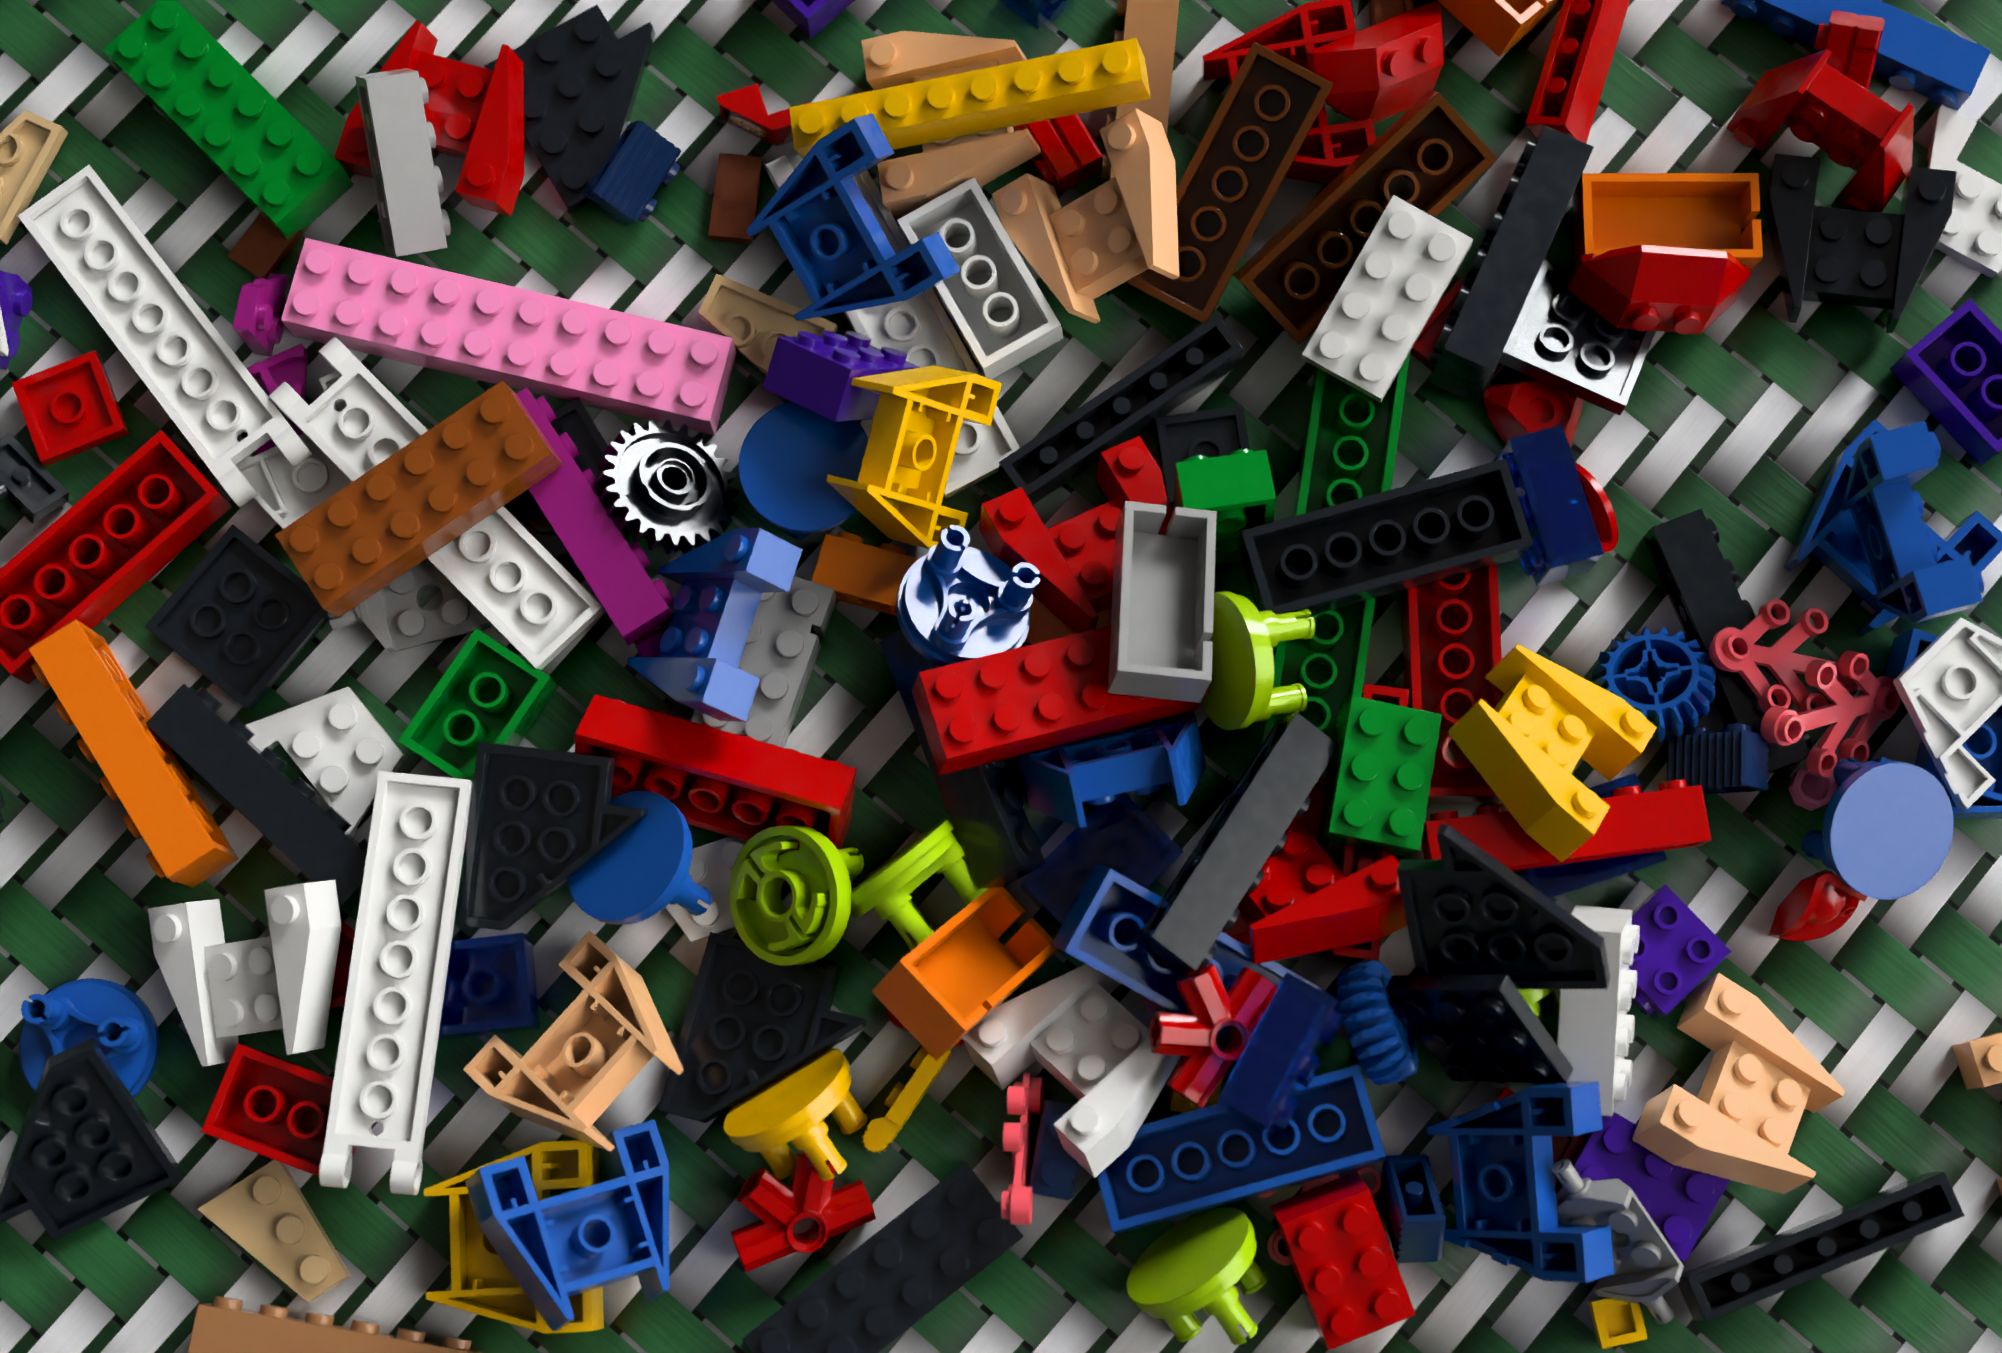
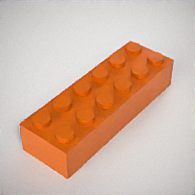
(134, 759)

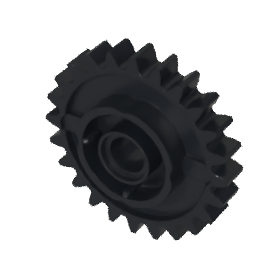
(636, 480)

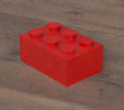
(272, 1108)
(1343, 1260)

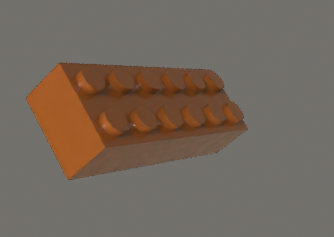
(419, 499)

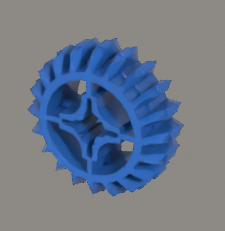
(1679, 671)
(1374, 1024)

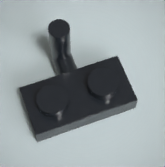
(28, 482)

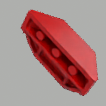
(1383, 65)
(1659, 286)

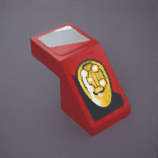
(748, 112)

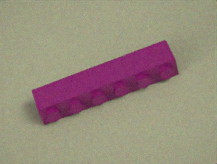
(593, 538)

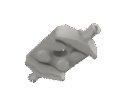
(400, 621)
(1641, 1259)

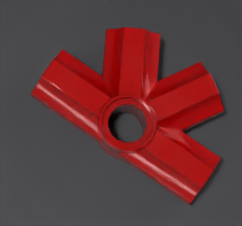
(1196, 1032)
(784, 1206)

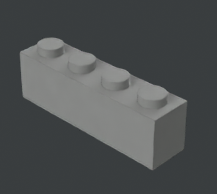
(402, 161)

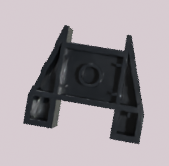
(1850, 252)

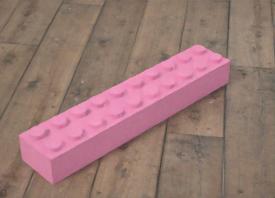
(510, 336)

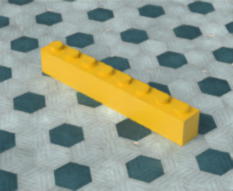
(986, 97)

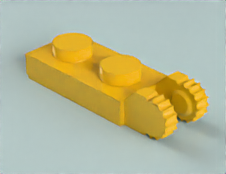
(904, 1101)

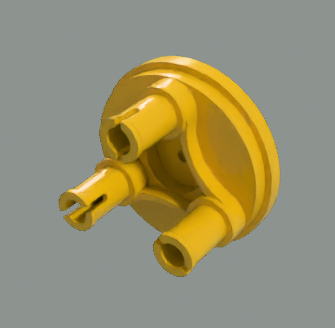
(795, 1112)

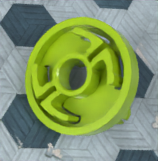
(819, 887)

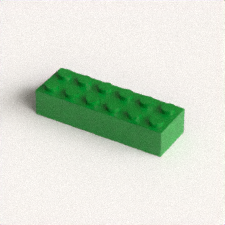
(229, 116)

